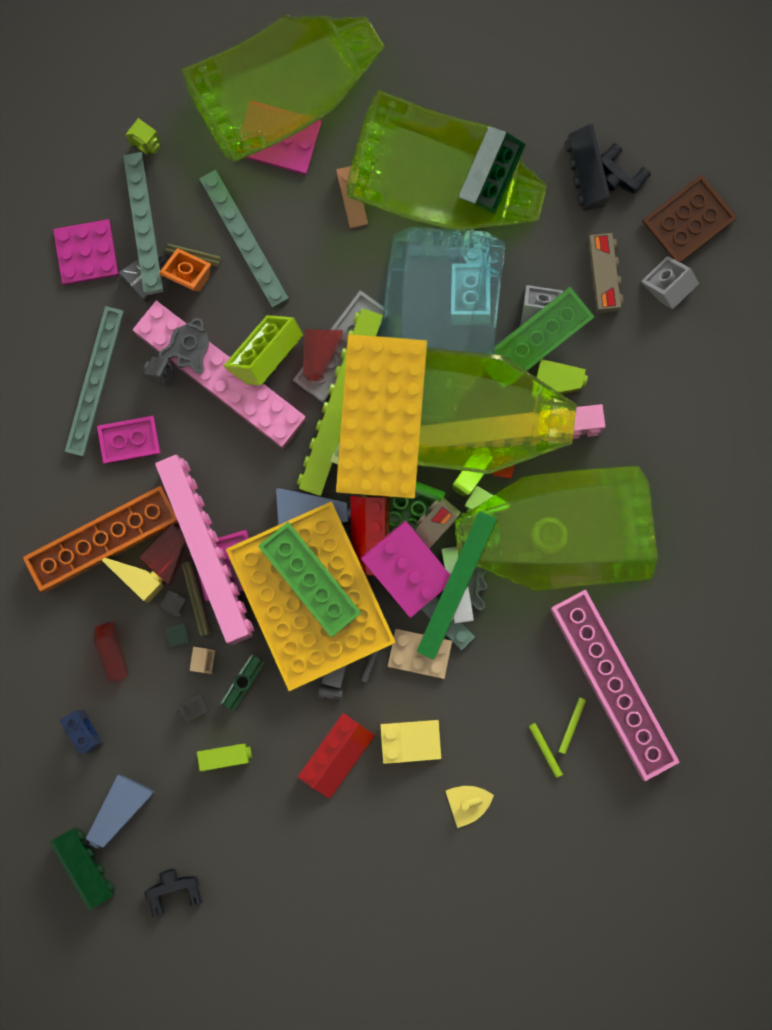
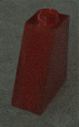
(319, 351)
(166, 553)
(110, 651)

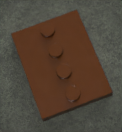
(689, 219)

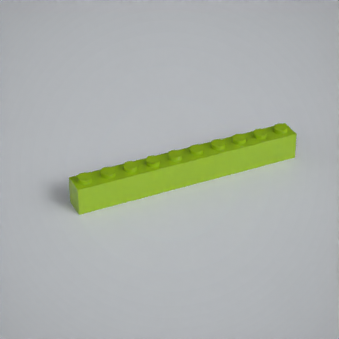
(329, 428)

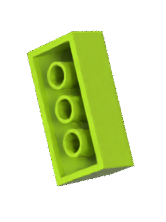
(264, 349)

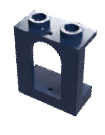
(76, 727)

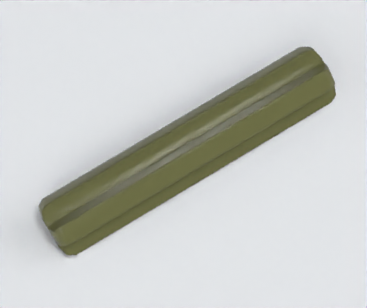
(212, 259)

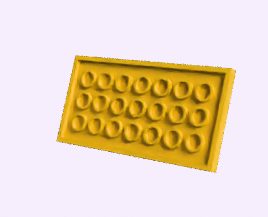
(381, 416)

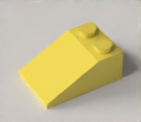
(142, 582)
(410, 741)

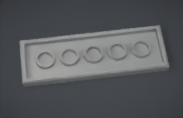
(320, 388)

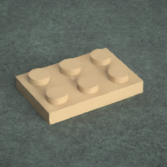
(404, 655)

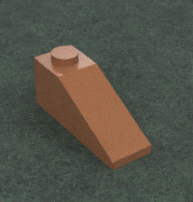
(354, 209)

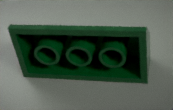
(492, 169)
(82, 868)

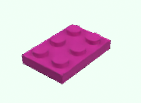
(128, 439)

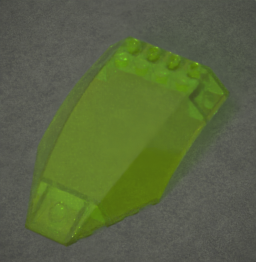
(280, 80)
(418, 162)
(488, 413)
(569, 529)

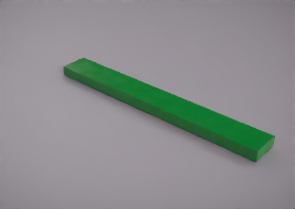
(457, 585)

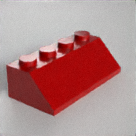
(368, 524)
(336, 756)

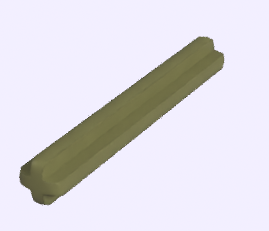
(195, 598)

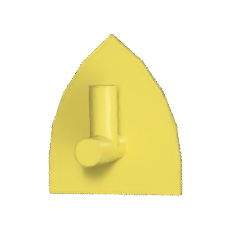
(468, 803)

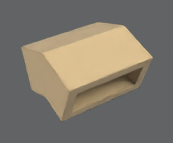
(202, 660)

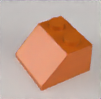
(186, 270)

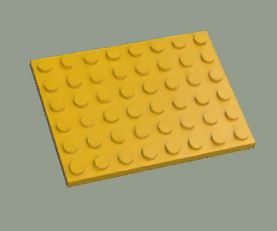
(292, 632)

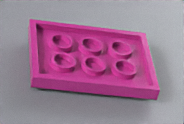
(292, 153)
(407, 569)

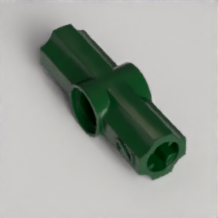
(249, 671)

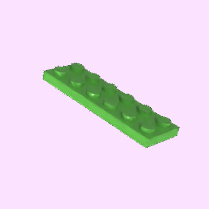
(545, 330)
(309, 579)

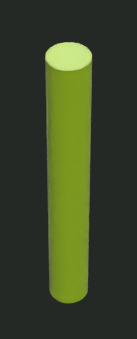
(572, 725)
(545, 749)

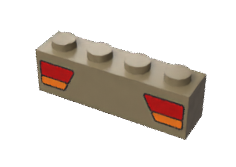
(604, 273)
(436, 522)

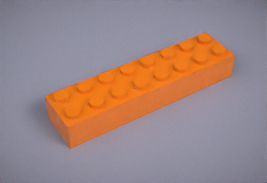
(101, 539)

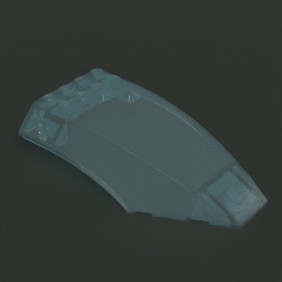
(444, 288)

